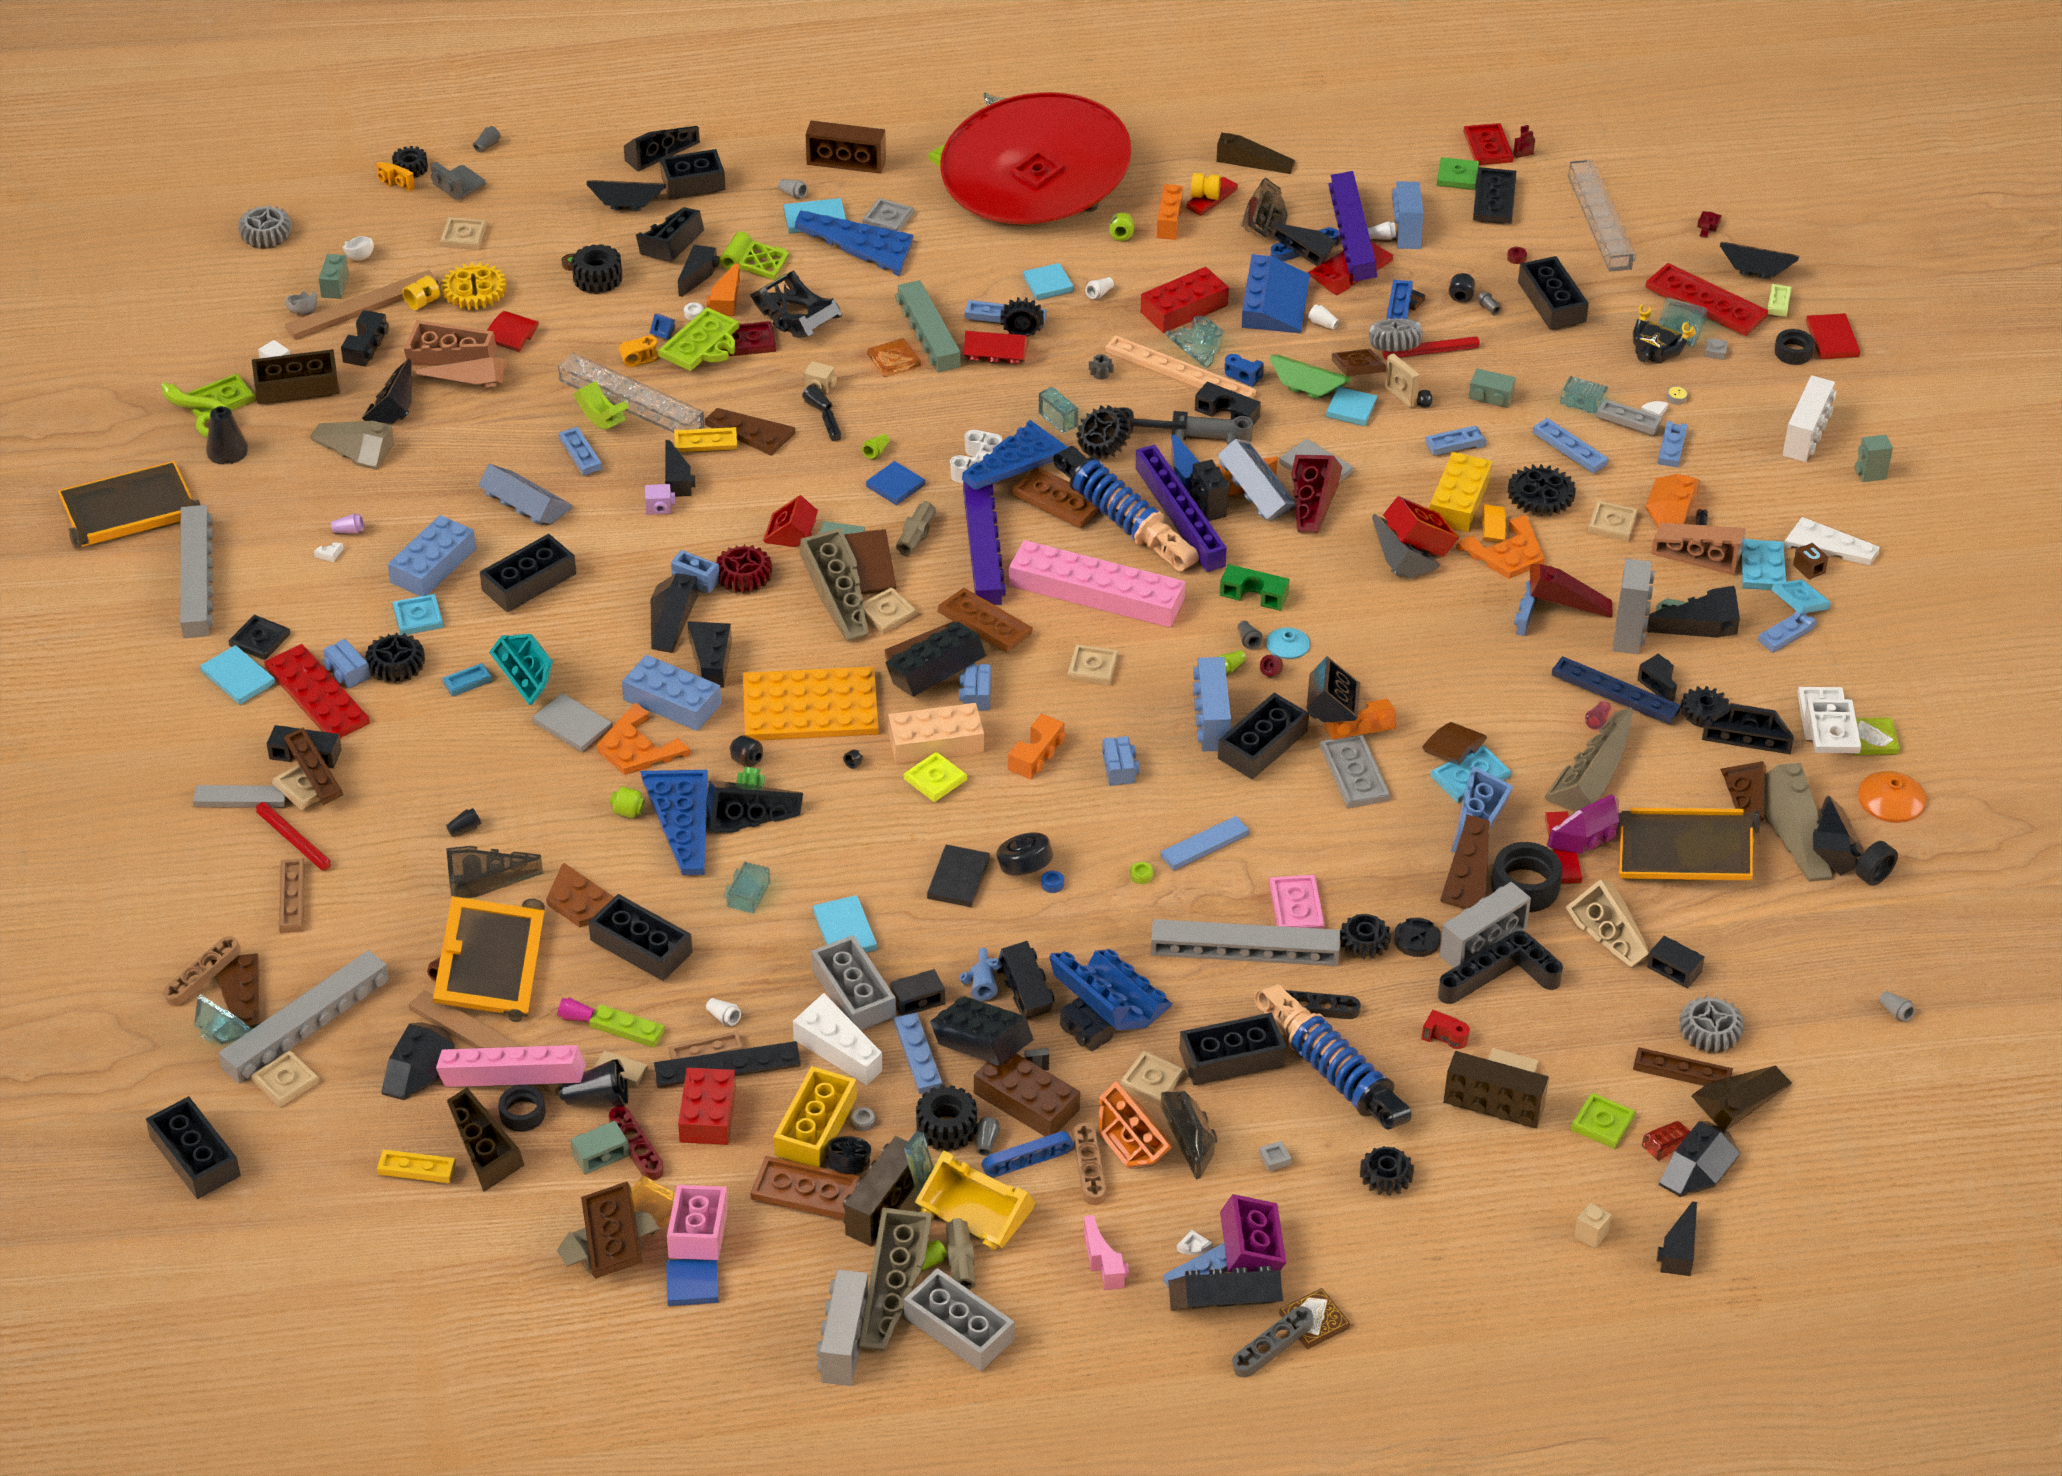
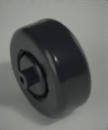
(1024, 854)

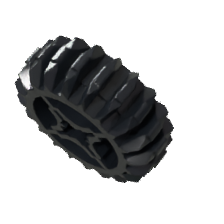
(1105, 427)
(395, 657)

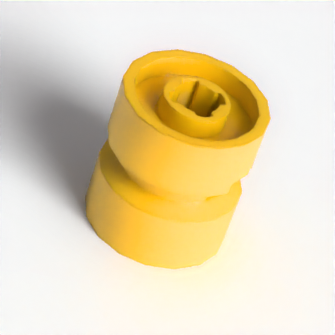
(1205, 185)
(421, 292)

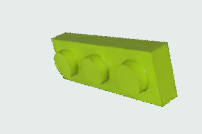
(627, 1026)

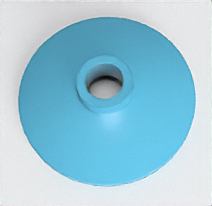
(1288, 643)

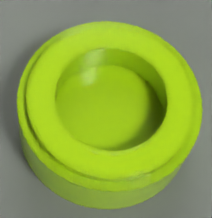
(1141, 872)

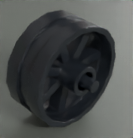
(848, 1154)

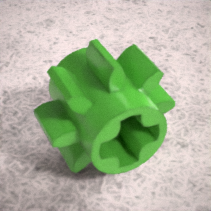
(751, 777)

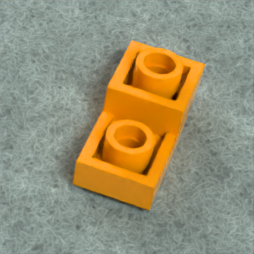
(394, 174)
(1493, 523)

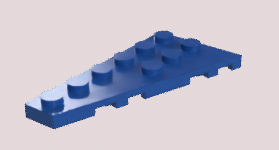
(864, 241)
(1014, 455)
(682, 811)

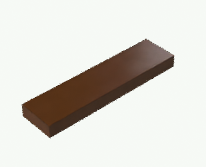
(313, 766)
(1679, 1067)

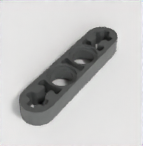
(1276, 1344)

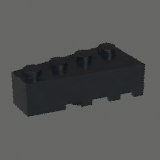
(1225, 1288)

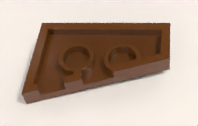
(1747, 786)

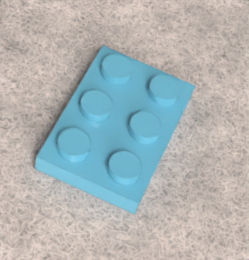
(1762, 564)

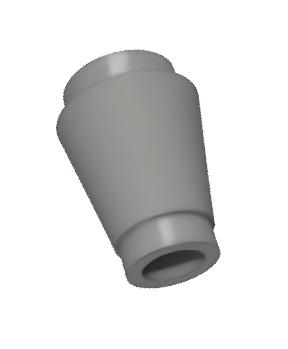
(794, 188)
(1898, 1006)

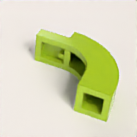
(598, 408)

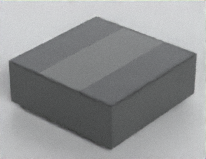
(1038, 1057)

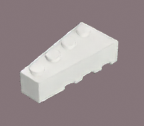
(838, 1040)

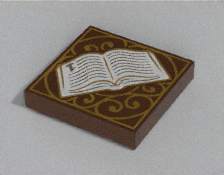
(1326, 1316)

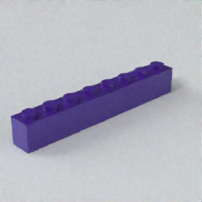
(1352, 226)
(1180, 507)
(983, 543)

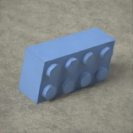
(432, 556)
(671, 692)
(1211, 702)

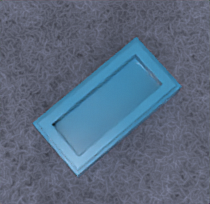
(467, 679)

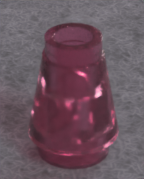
(1598, 715)

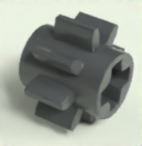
(1101, 366)

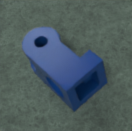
(1243, 369)

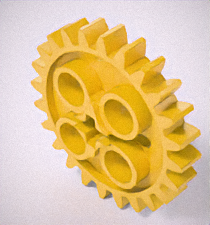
(489, 284)

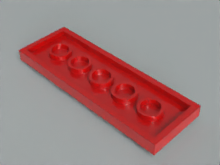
(1721, 304)
(316, 691)

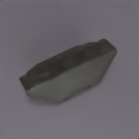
(1265, 210)
(1190, 1129)

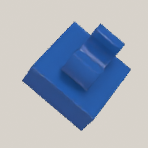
(662, 326)

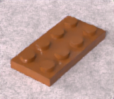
(1055, 497)
(985, 619)
(803, 1187)

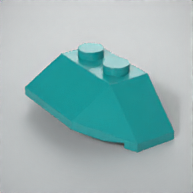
(524, 664)

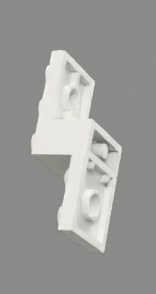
(1829, 720)

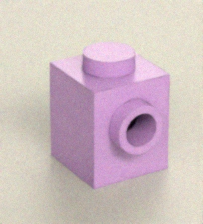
(659, 499)

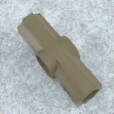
(916, 528)
(960, 1253)

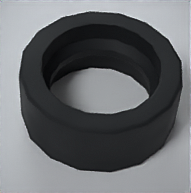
(1794, 356)
(1876, 863)
(522, 1122)

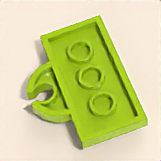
(701, 340)

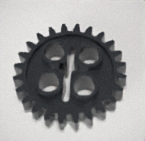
(1541, 490)

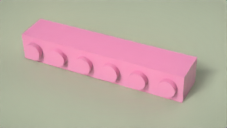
(511, 1066)

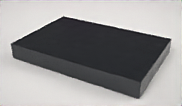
(958, 875)

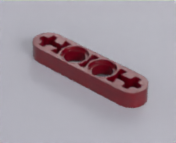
(638, 1142)

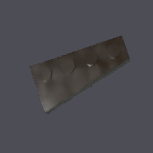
(487, 1144)

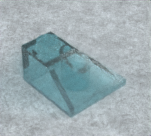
(217, 1022)

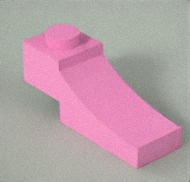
(1103, 1257)

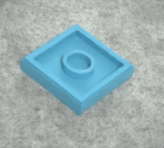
(1048, 281)
(1351, 406)
(1801, 596)
(418, 614)

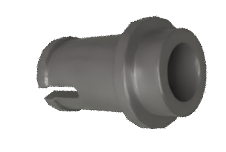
(1485, 299)

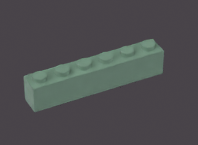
(928, 326)

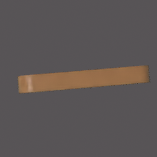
(199, 968)
(1090, 1163)

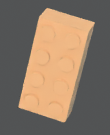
(943, 730)

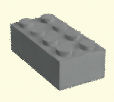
(1633, 606)
(1484, 924)
(853, 982)
(959, 1319)
(843, 1328)

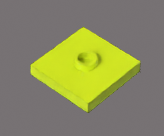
(935, 776)

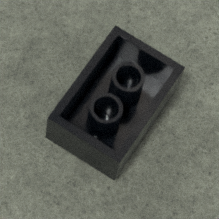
(692, 173)

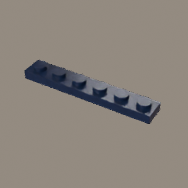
(1616, 690)

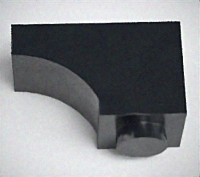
(1657, 677)

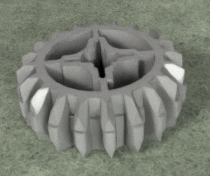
(264, 226)
(1395, 334)
(1711, 1024)

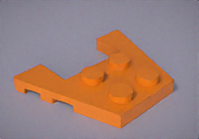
(1510, 556)
(630, 749)

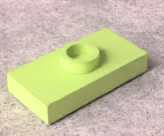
(1779, 300)

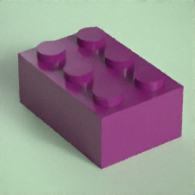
(1252, 1234)

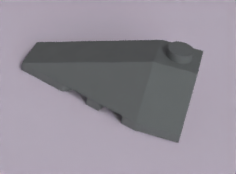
(1402, 557)

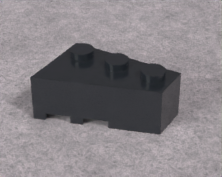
(672, 236)
(711, 649)

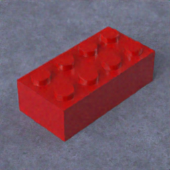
(1183, 299)

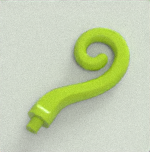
(181, 399)

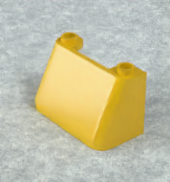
(986, 1204)

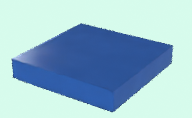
(895, 482)
(691, 1281)

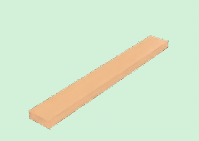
(1172, 367)

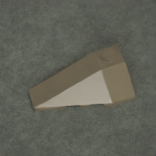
(361, 441)

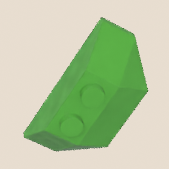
(1307, 377)

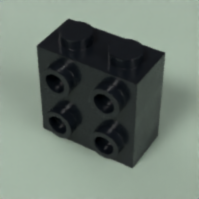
(1209, 490)

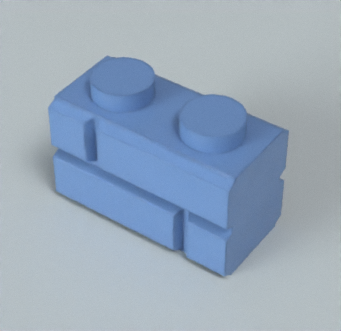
(705, 571)
(346, 663)
(976, 686)
(1119, 760)

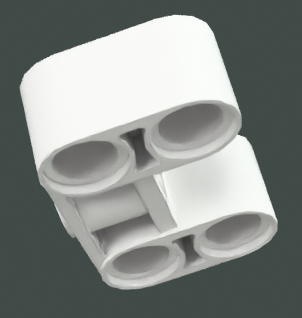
(976, 445)

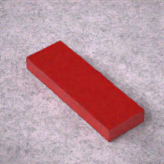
(1202, 205)

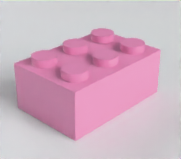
(697, 1222)

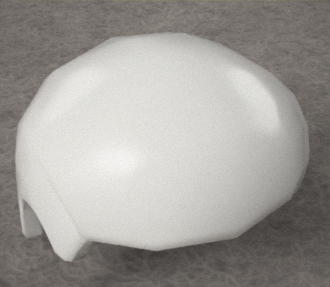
(358, 248)

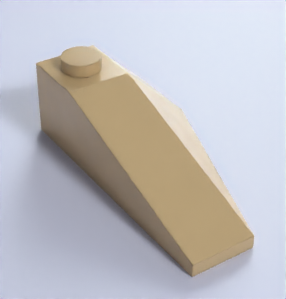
(1608, 920)

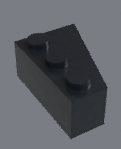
(1026, 980)

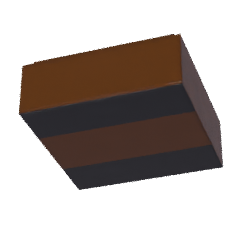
(1416, 299)

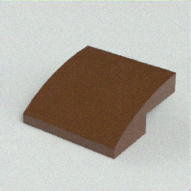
(1454, 742)

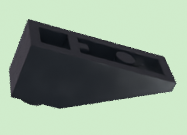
(1306, 242)
(697, 268)
(678, 472)
(1679, 1243)

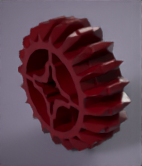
(744, 568)

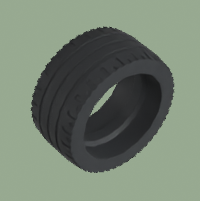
(1534, 858)

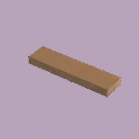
(292, 895)

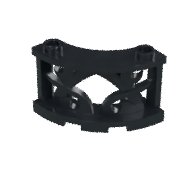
(799, 325)

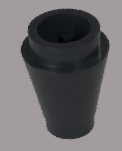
(814, 396)
(464, 822)

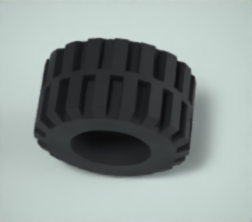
(597, 268)
(946, 1103)

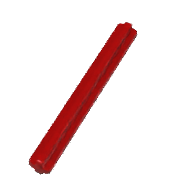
(1437, 347)
(293, 836)

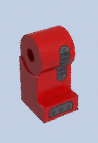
(1445, 1029)

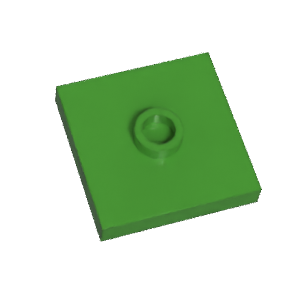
(1457, 173)

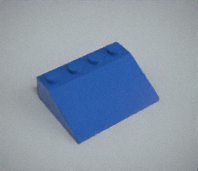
(1274, 295)

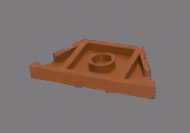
(576, 896)

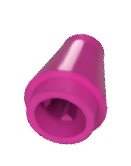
(573, 1010)

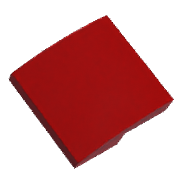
(512, 330)

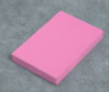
(1296, 901)

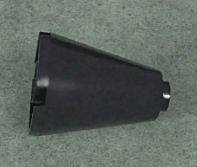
(224, 437)
(598, 1087)

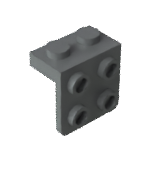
(456, 182)

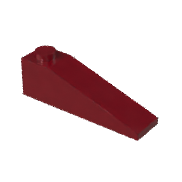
(1314, 488)
(1561, 588)

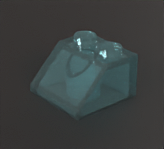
(1678, 312)

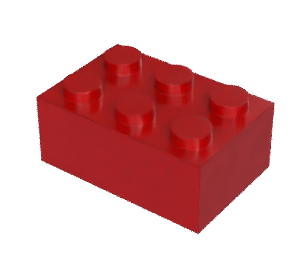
(1420, 526)
(707, 1106)

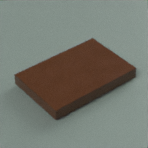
(1358, 362)
(873, 560)

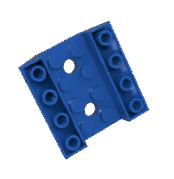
(1111, 988)

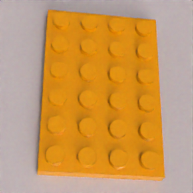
(810, 703)

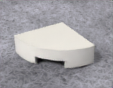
(1657, 408)
(330, 552)
(1193, 1244)

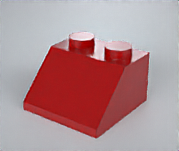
(791, 523)

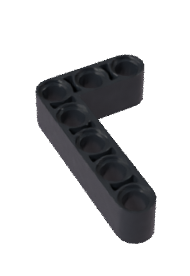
(1513, 950)

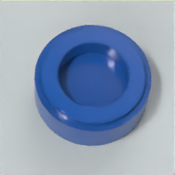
(1052, 881)

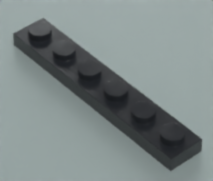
(742, 1061)

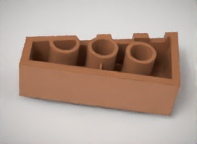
(447, 344)
(1700, 545)

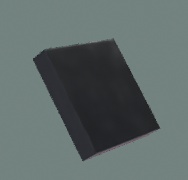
(259, 637)

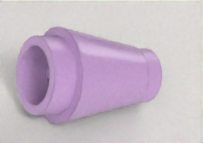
(349, 524)

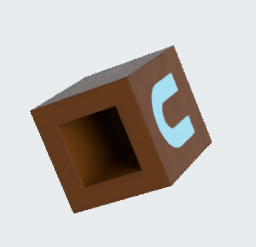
(1810, 561)

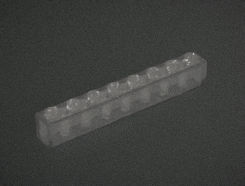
(1601, 215)
(641, 399)

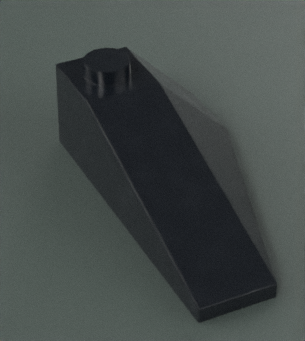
(741, 806)
(1836, 839)

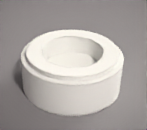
(692, 310)

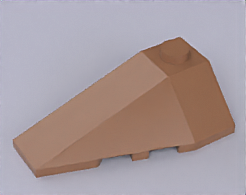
(481, 372)

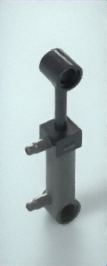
(1198, 427)

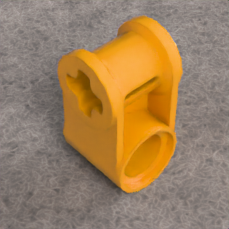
(638, 352)

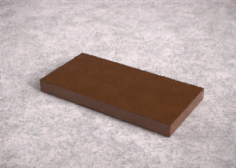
(611, 1230)

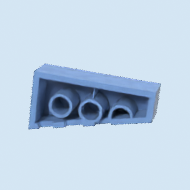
(1408, 214)
(1482, 798)

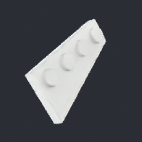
(1831, 542)

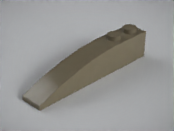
(836, 580)
(1594, 767)
(1794, 817)
(895, 1269)

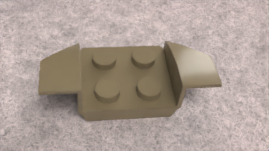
(575, 1245)

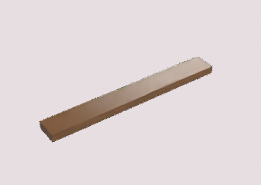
(352, 307)
(464, 1027)

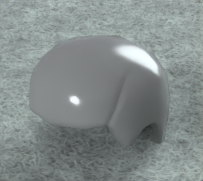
(301, 304)

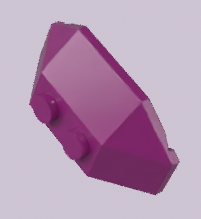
(1587, 827)

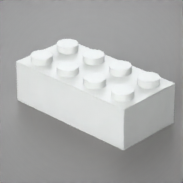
(1809, 419)

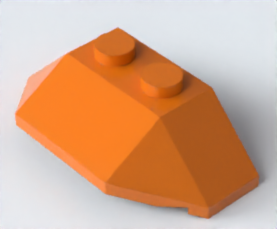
(1672, 498)
(1130, 1128)

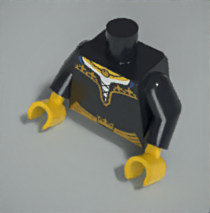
(1657, 341)

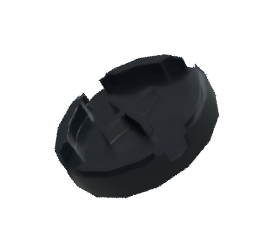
(1417, 937)

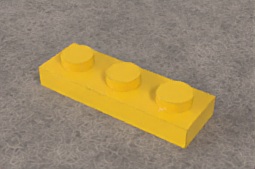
(705, 439)
(416, 1166)

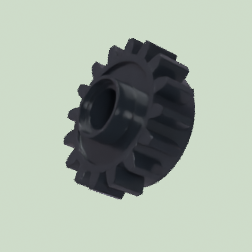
(1022, 317)
(1702, 705)
(1365, 935)
(1386, 1170)

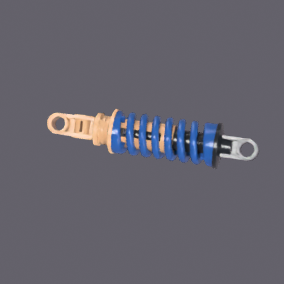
(1124, 507)
(1334, 1058)

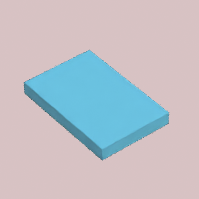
(827, 207)
(237, 674)
(1454, 777)
(842, 919)

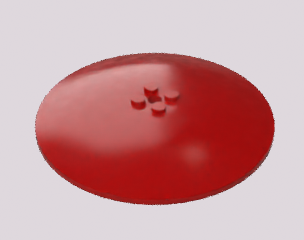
(1066, 137)

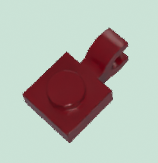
(1525, 143)
(1708, 221)

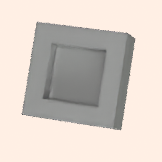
(1716, 348)
(1275, 1156)

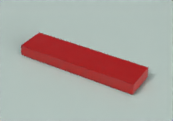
(1569, 860)

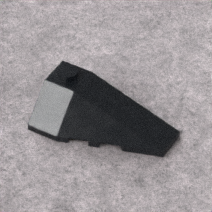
(651, 146)
(394, 398)
(670, 610)
(1706, 616)

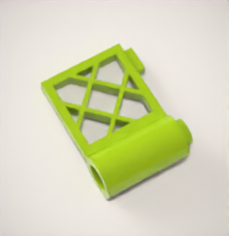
(741, 250)

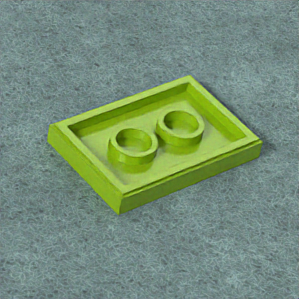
(229, 390)

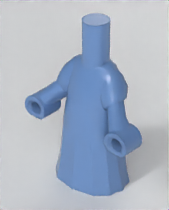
(983, 976)

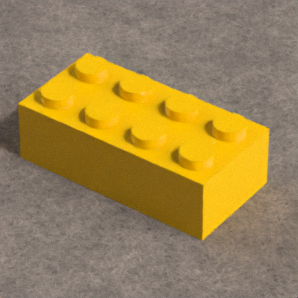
(1461, 490)
(815, 1117)

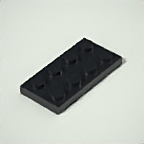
(1494, 195)

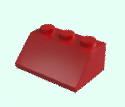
(995, 347)

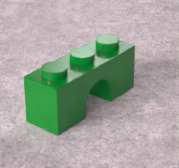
(1240, 580)

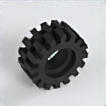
(411, 159)

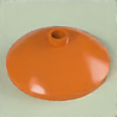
(1892, 796)

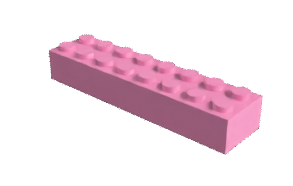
(1097, 583)

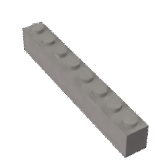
(196, 572)
(1245, 942)
(303, 1016)

